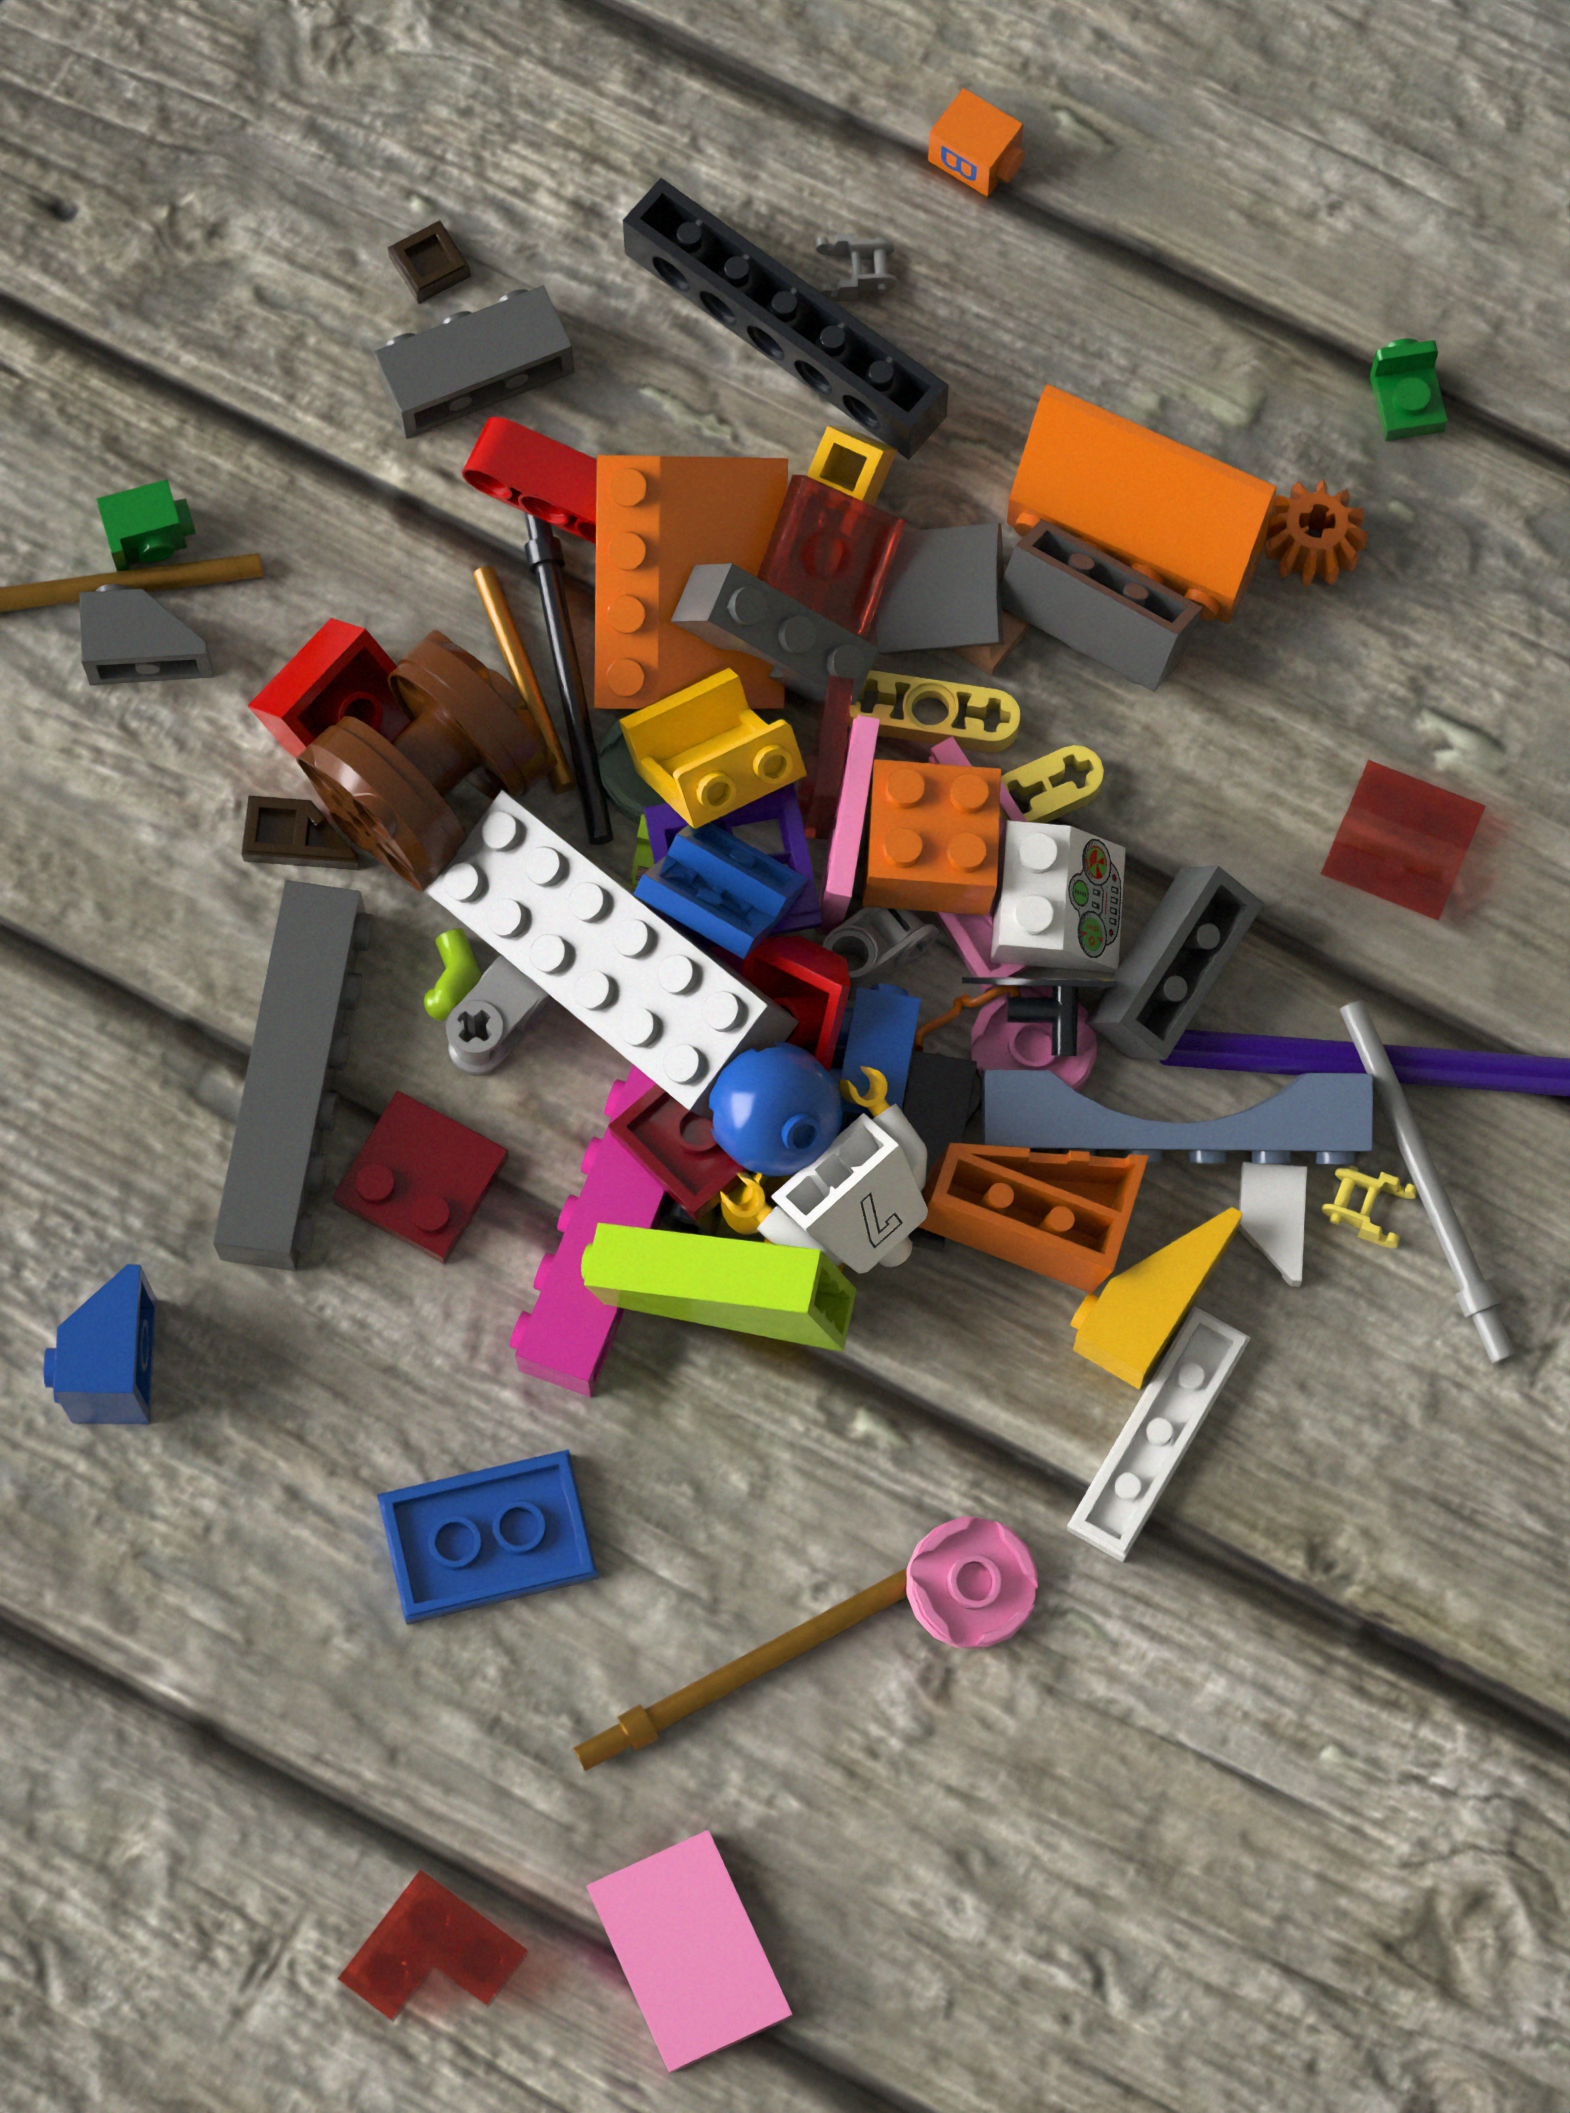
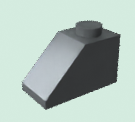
(137, 639)

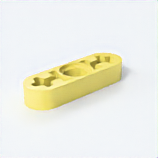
(978, 702)

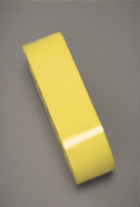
(1048, 770)

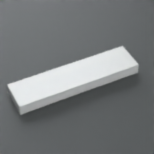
(1158, 1434)

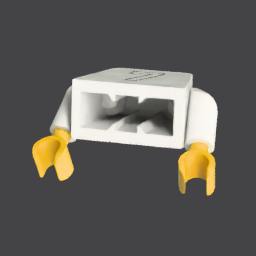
(857, 1195)

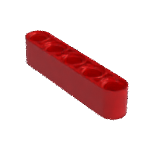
(535, 476)

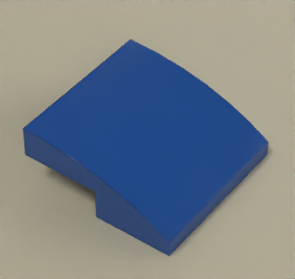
(721, 888)

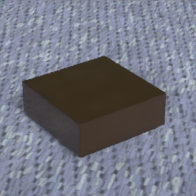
(429, 261)

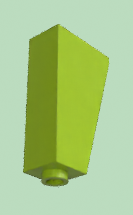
(722, 1283)

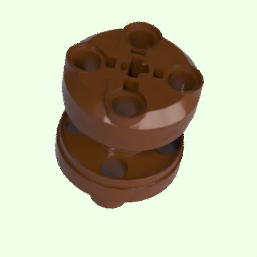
(462, 727)

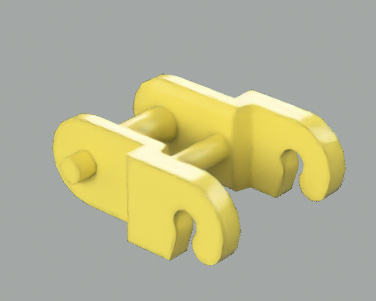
(1352, 1178)

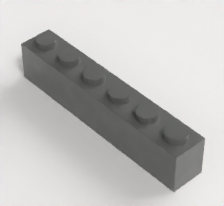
(292, 1075)

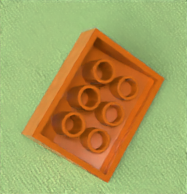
(1143, 501)
(650, 532)

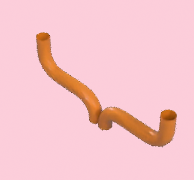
(957, 1007)

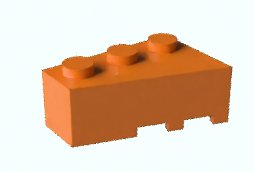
(1035, 1208)

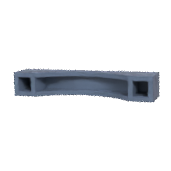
(1309, 1114)

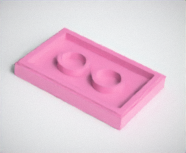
(847, 824)
(689, 1951)

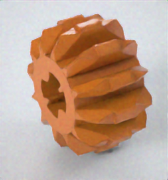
(1329, 514)

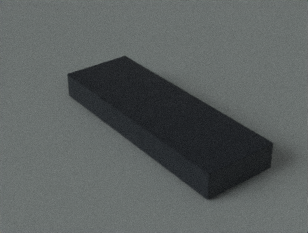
(938, 1112)

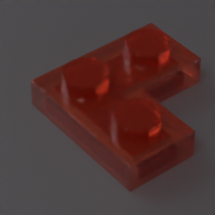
(426, 1932)

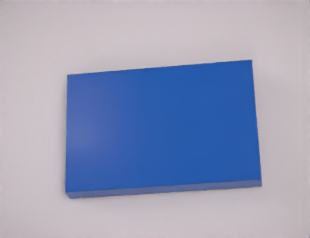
(487, 1537)

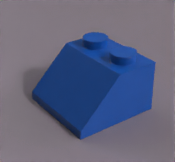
(107, 1354)

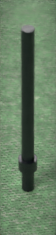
(545, 560)

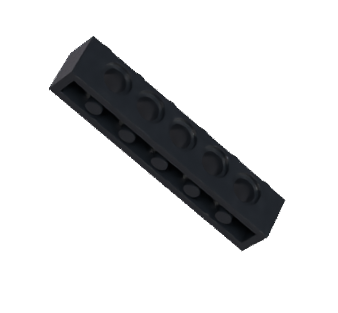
(785, 318)

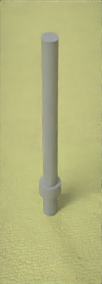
(1477, 1296)

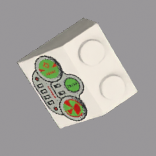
(1057, 898)

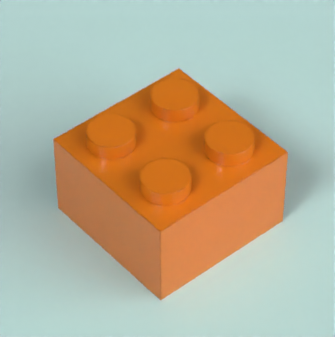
(931, 837)

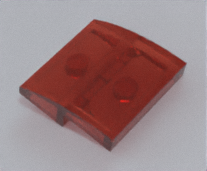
(1403, 840)

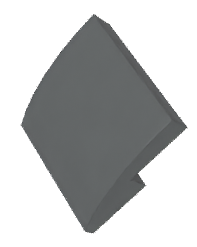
(942, 591)

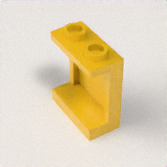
(710, 749)

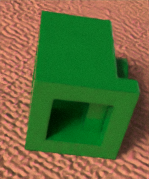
(144, 524)

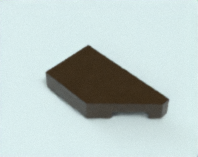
(293, 834)

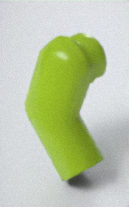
(458, 978)

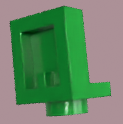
(1408, 389)

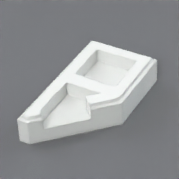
(1275, 1214)

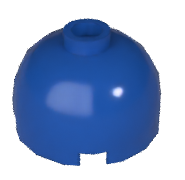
(775, 1110)

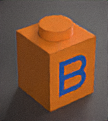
(976, 143)

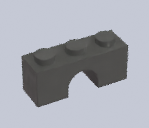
(753, 617)

